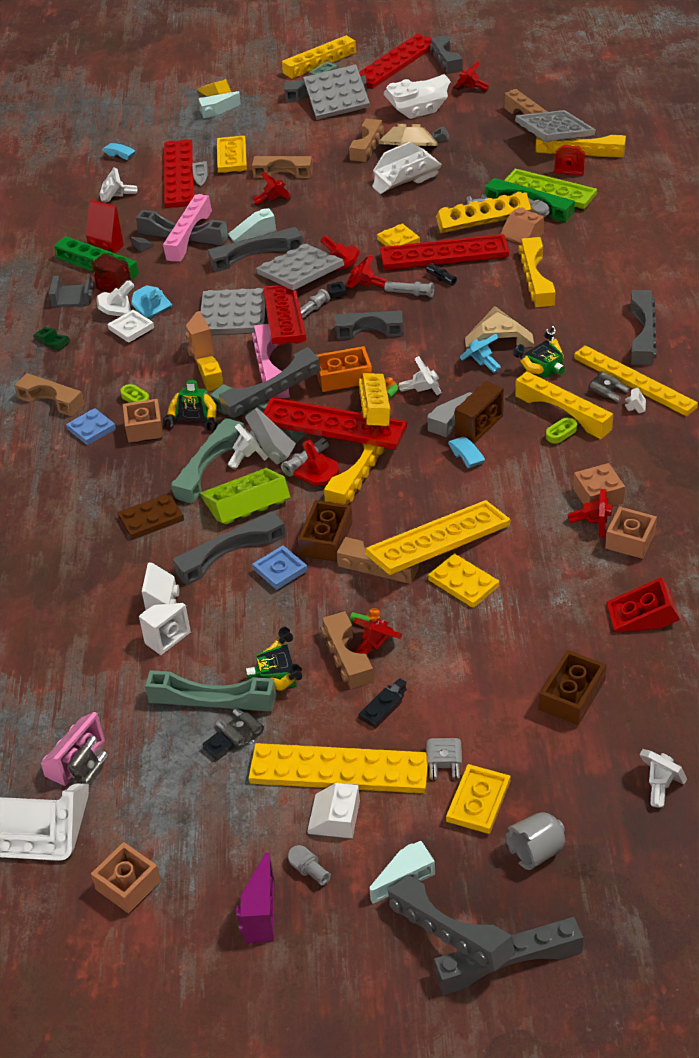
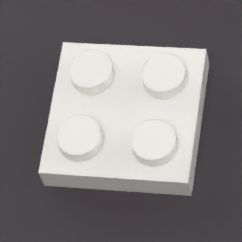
(131, 326)

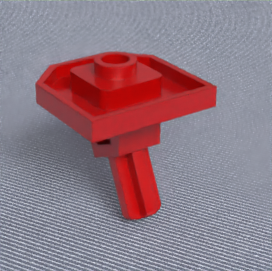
(471, 79)
(569, 160)
(272, 190)
(348, 254)
(364, 275)
(317, 468)
(594, 512)
(374, 634)

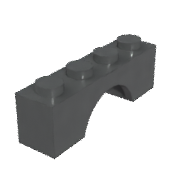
(450, 61)
(353, 323)

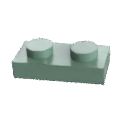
(328, 66)

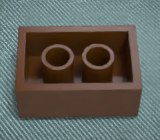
(479, 412)
(325, 530)
(572, 687)

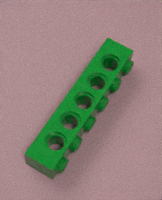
(83, 254)

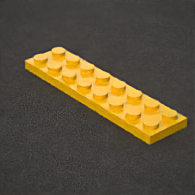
(437, 537)
(330, 765)

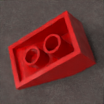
(104, 227)
(644, 608)

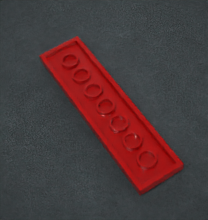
(396, 60)
(178, 173)
(444, 252)
(284, 315)
(333, 423)

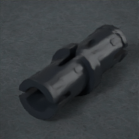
(441, 274)

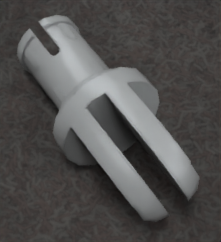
(539, 207)
(307, 864)

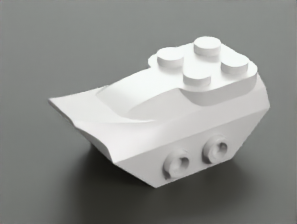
(418, 97)
(404, 165)

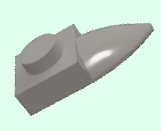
(200, 172)

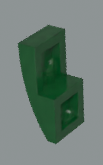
(51, 339)

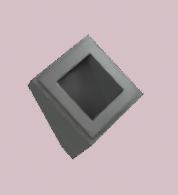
(441, 135)
(140, 243)

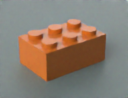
(343, 368)

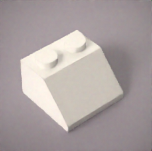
(158, 587)
(164, 626)
(335, 811)

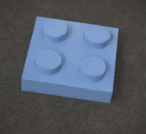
(91, 426)
(279, 567)

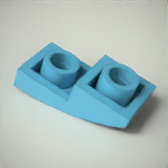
(115, 149)
(467, 451)

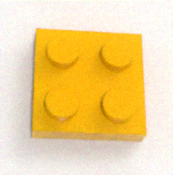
(398, 236)

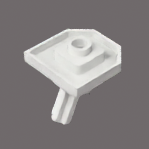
(114, 187)
(116, 302)
(422, 380)
(245, 446)
(661, 774)

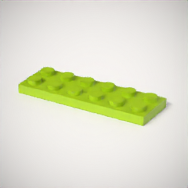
(579, 193)

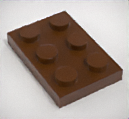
(150, 516)

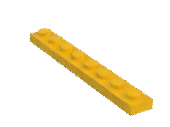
(636, 380)

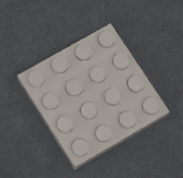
(336, 92)
(555, 125)
(299, 266)
(233, 310)

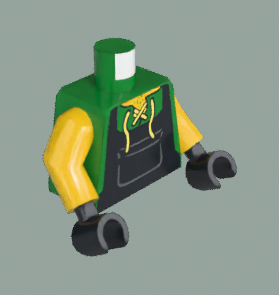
(544, 358)
(192, 405)
(277, 663)

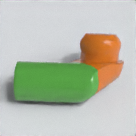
(391, 387)
(373, 615)

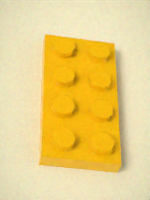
(231, 154)

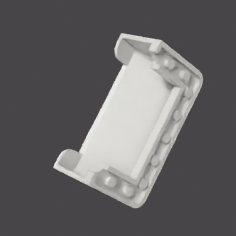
(42, 826)

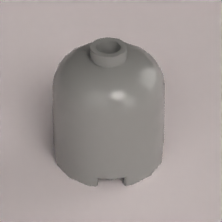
(536, 839)

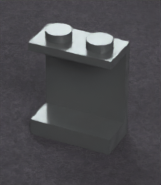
(71, 295)

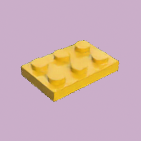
(463, 580)
(478, 799)

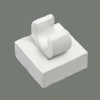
(636, 401)

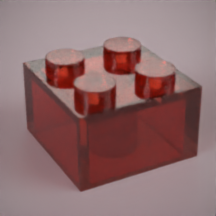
(110, 272)

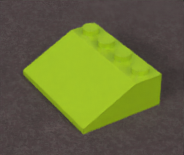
(246, 495)

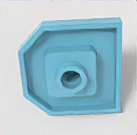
(150, 301)
(482, 354)

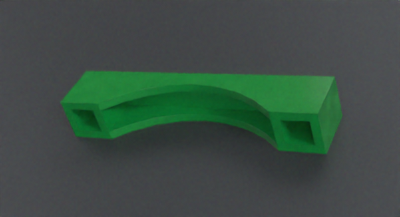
(560, 207)

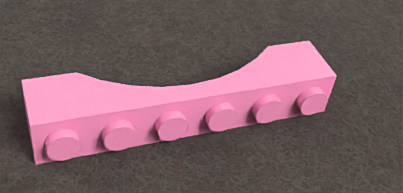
(176, 243)
(264, 349)

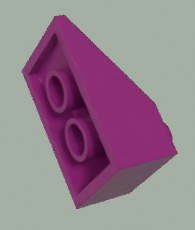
(257, 904)

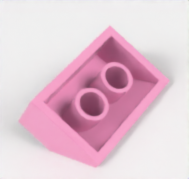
(55, 763)

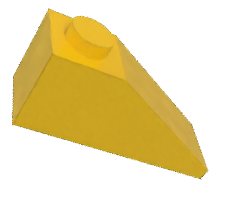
(215, 88)
(210, 372)

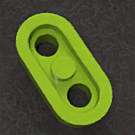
(132, 393)
(561, 430)

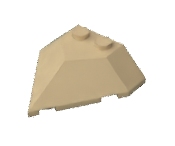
(403, 134)
(501, 324)

